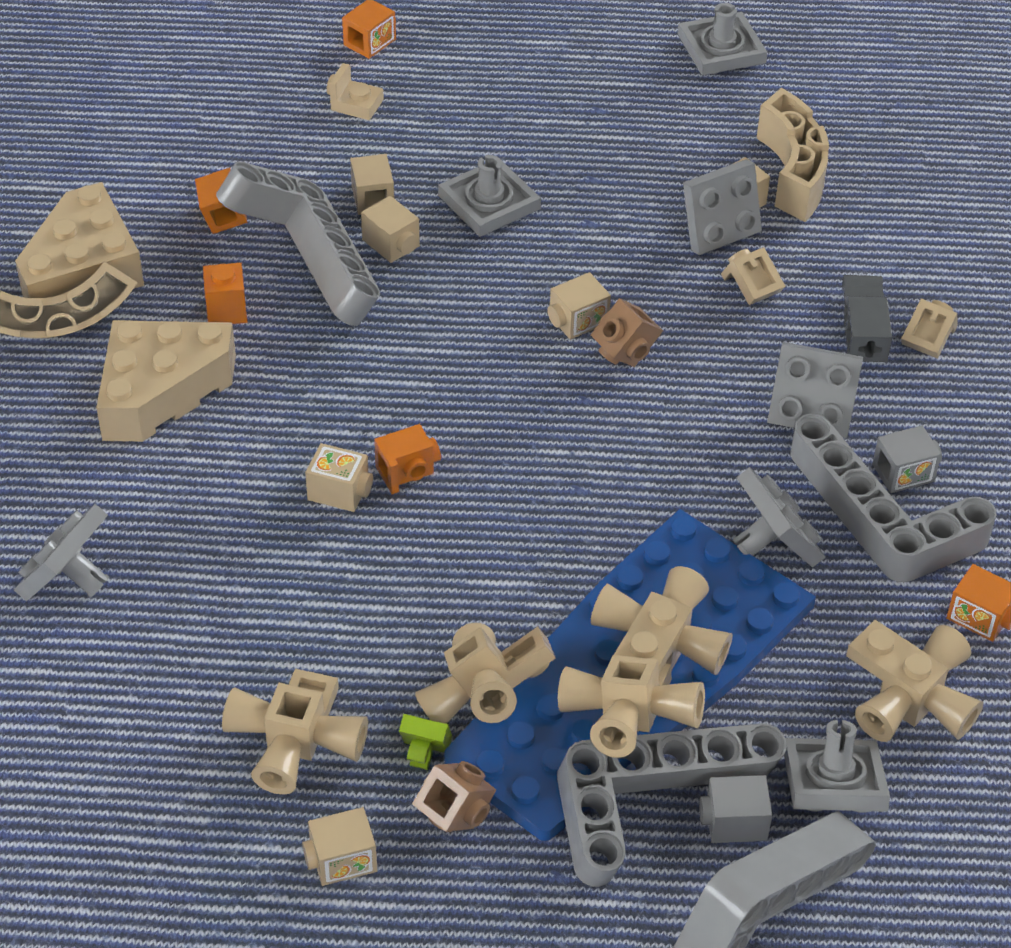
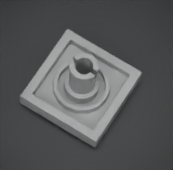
(722, 41)
(489, 196)
(722, 206)
(814, 383)
(777, 520)
(63, 555)
(836, 772)

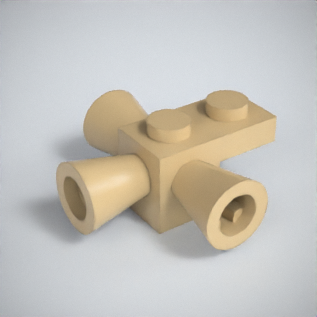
(663, 624)
(484, 674)
(912, 681)
(630, 700)
(294, 727)

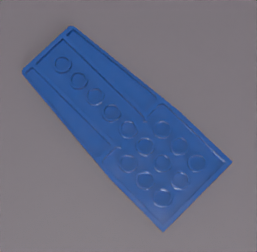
(529, 746)

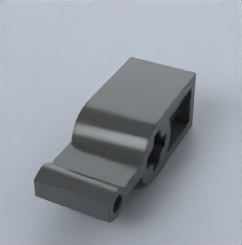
(866, 318)

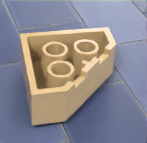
(74, 244)
(160, 373)

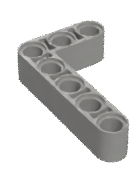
(314, 230)
(896, 543)
(651, 773)
(774, 881)

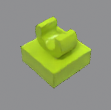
(423, 738)

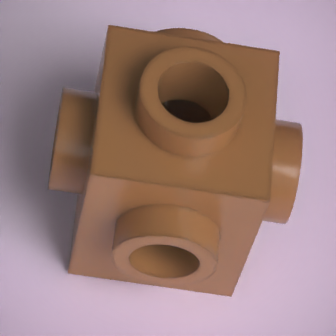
(626, 333)
(455, 796)

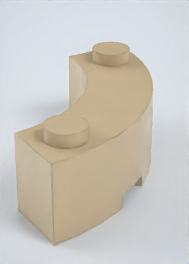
(803, 148)
(67, 311)

